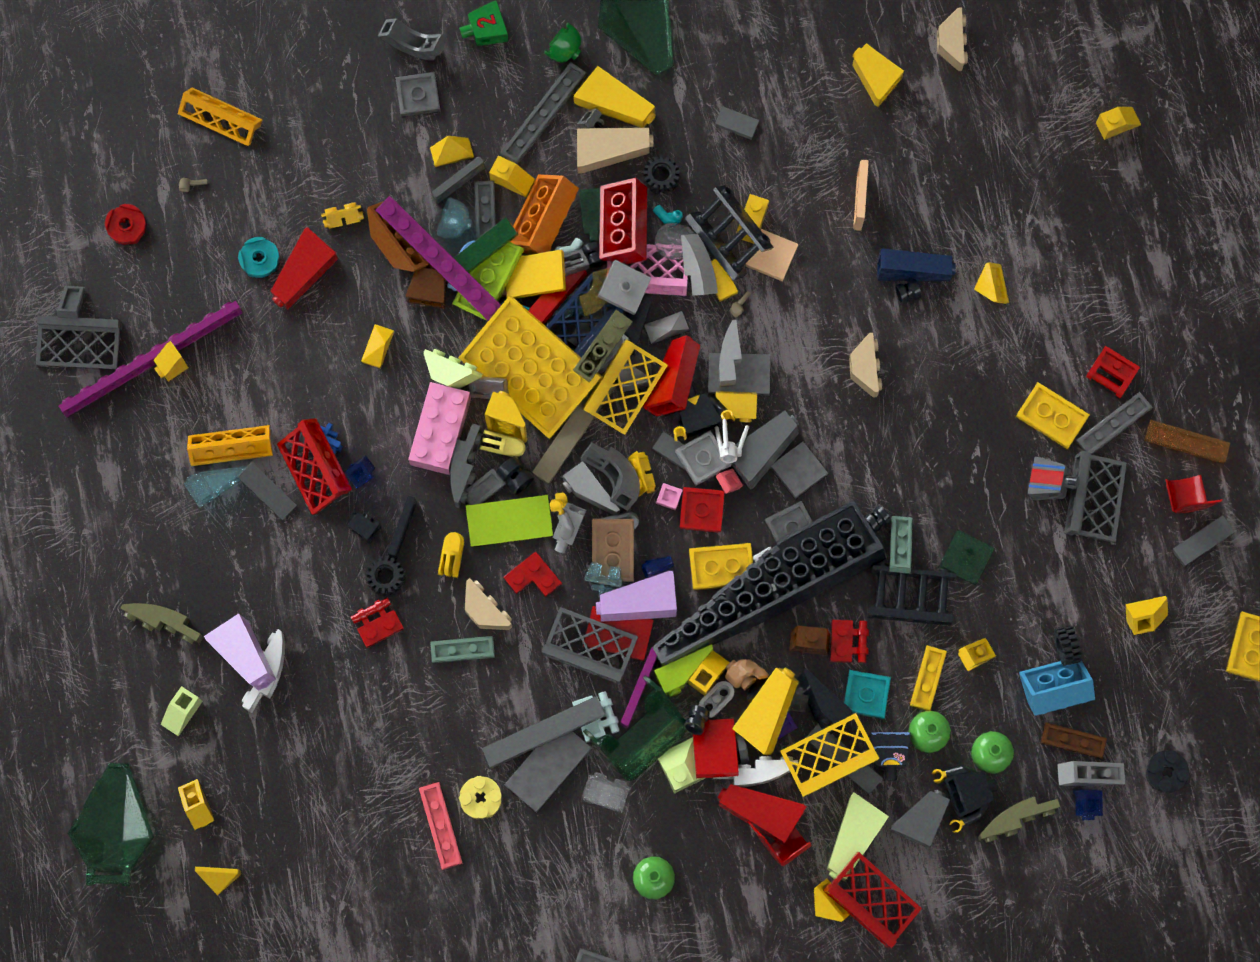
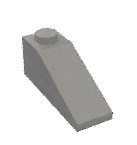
(586, 487)
(1090, 773)

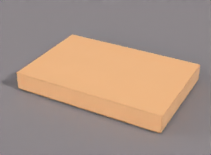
(860, 199)

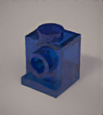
(360, 471)
(1088, 803)

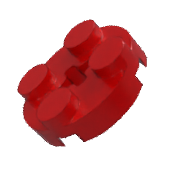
(131, 234)

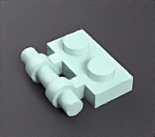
(597, 727)

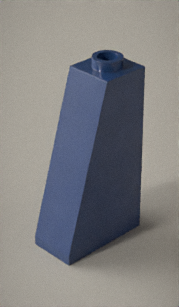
(907, 265)

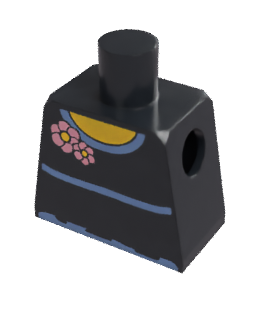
(892, 752)

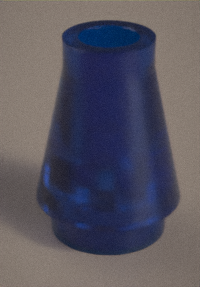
(657, 566)

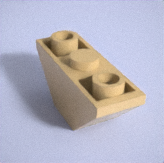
(952, 40)
(865, 366)
(483, 609)

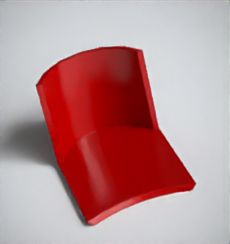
(1188, 495)
(792, 848)

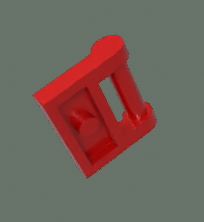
(1117, 367)

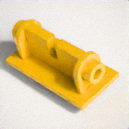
(334, 216)
(641, 464)

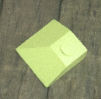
(679, 765)

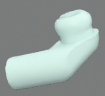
(576, 245)

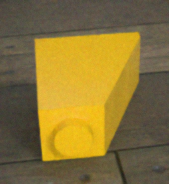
(876, 73)

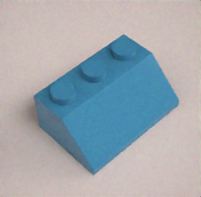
(1057, 686)

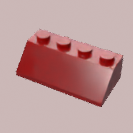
(623, 221)

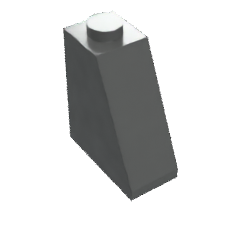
(922, 819)

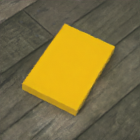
(537, 275)
(1052, 415)
(718, 565)
(1245, 651)

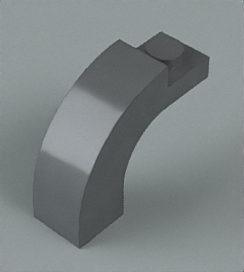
(411, 41)
(618, 470)

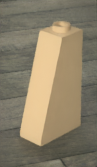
(610, 146)

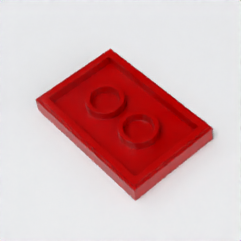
(638, 627)
(716, 750)

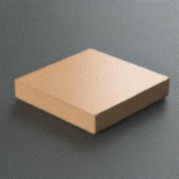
(775, 261)

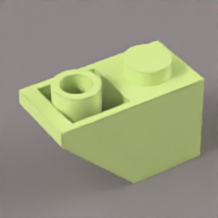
(180, 710)

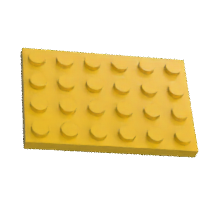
(533, 362)

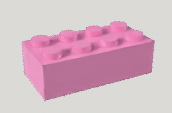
(439, 428)

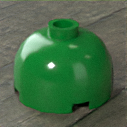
(565, 44)

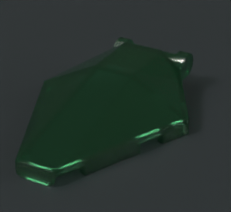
(640, 29)
(112, 827)

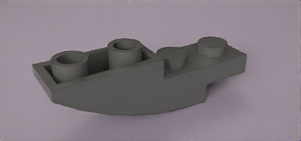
(461, 471)

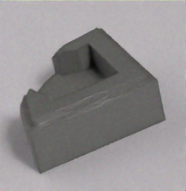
(742, 749)

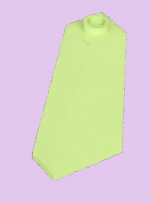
(856, 833)

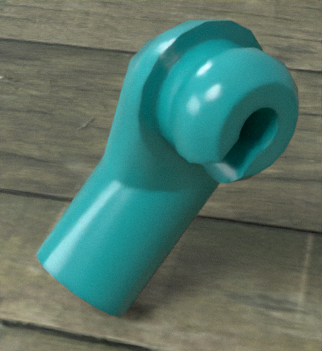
(671, 217)

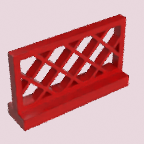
(323, 458)
(857, 910)

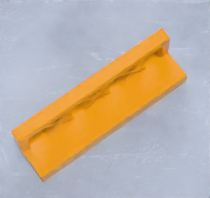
(221, 109)
(229, 447)

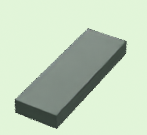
(900, 544)
(462, 649)

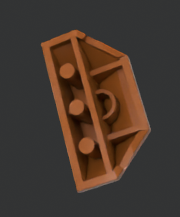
(392, 244)

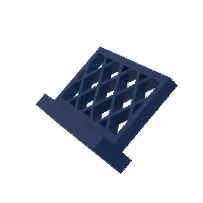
(594, 330)

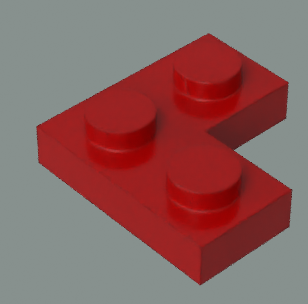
(533, 570)

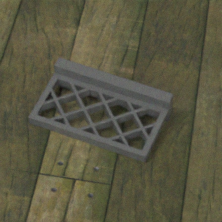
(78, 324)
(1078, 497)
(582, 662)

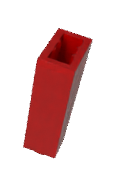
(303, 268)
(674, 384)
(767, 813)

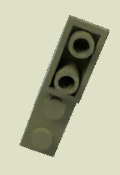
(602, 346)
(156, 616)
(1009, 820)

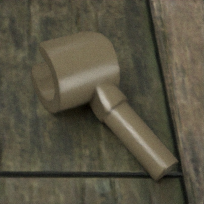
(185, 183)
(736, 308)

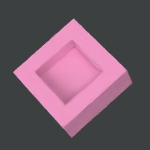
(669, 496)

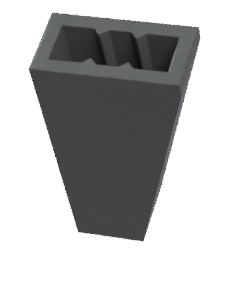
(765, 447)

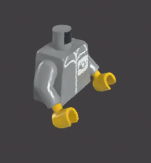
(570, 520)

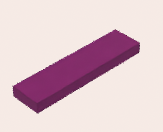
(639, 689)

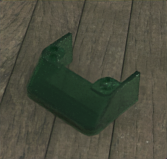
(645, 739)

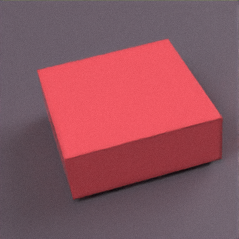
(729, 481)

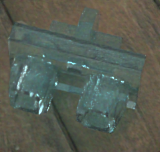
(612, 579)

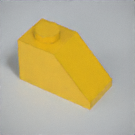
(1117, 121)
(511, 176)
(169, 362)
(740, 403)
(195, 804)

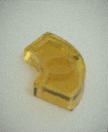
(590, 301)

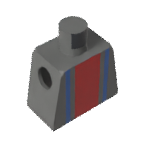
(1050, 480)

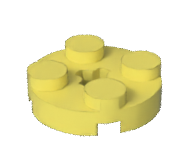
(468, 799)

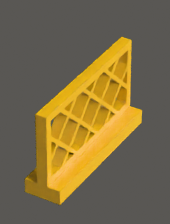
(609, 377)
(837, 772)

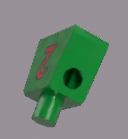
(485, 25)

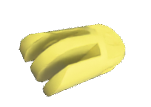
(508, 445)

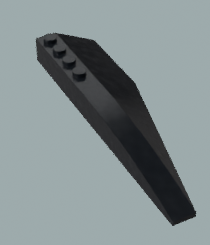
(805, 559)

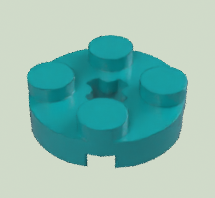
(250, 250)

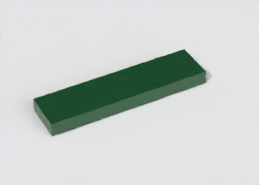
(486, 245)

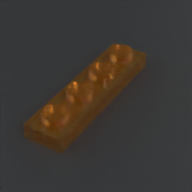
(1187, 441)

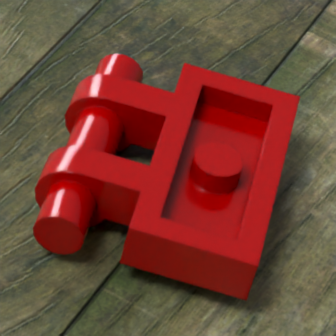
(380, 628)
(841, 641)

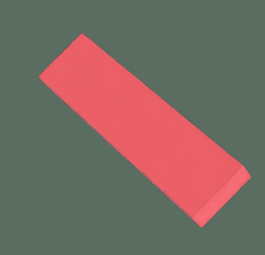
(440, 825)

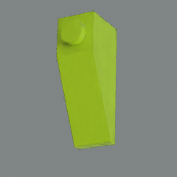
(677, 674)

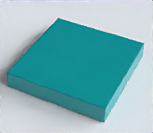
(867, 694)

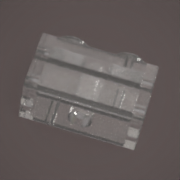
(606, 792)

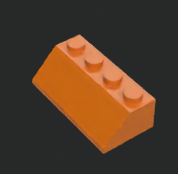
(544, 213)

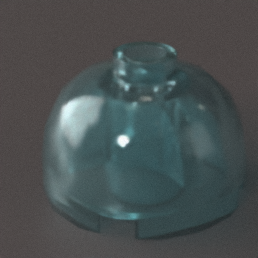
(454, 219)

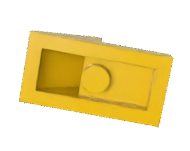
(976, 654)

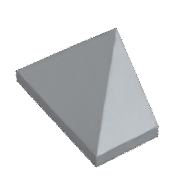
(666, 327)

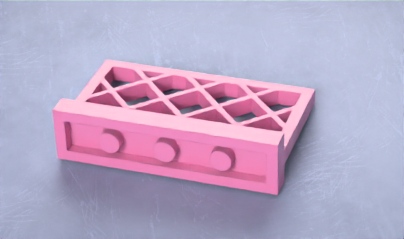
(661, 284)

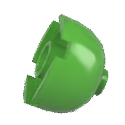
(929, 731)
(992, 752)
(653, 877)

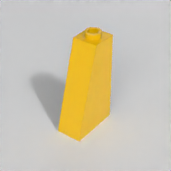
(614, 99)
(767, 711)

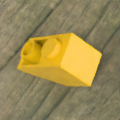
(1146, 614)
(708, 673)

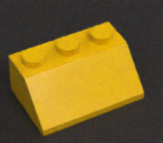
(504, 417)

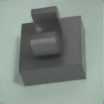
(590, 118)

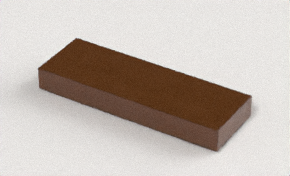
(1073, 740)

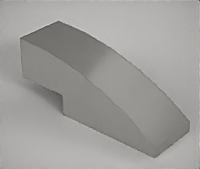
(698, 265)
(729, 356)

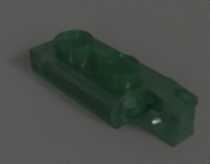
(590, 212)

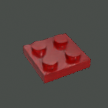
(702, 509)

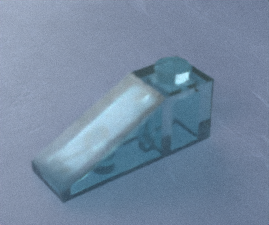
(212, 483)

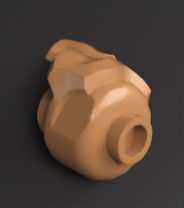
(743, 672)

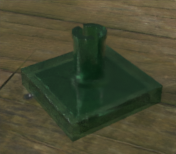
(966, 557)

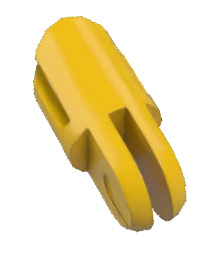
(451, 555)

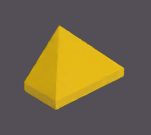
(451, 150)
(992, 283)
(377, 346)
(218, 878)
(826, 906)

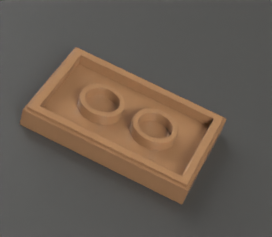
(614, 546)

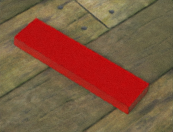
(550, 302)

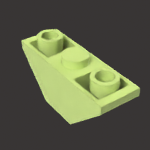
(450, 370)

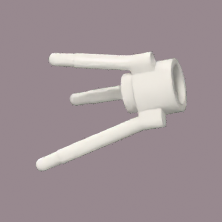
(728, 450)

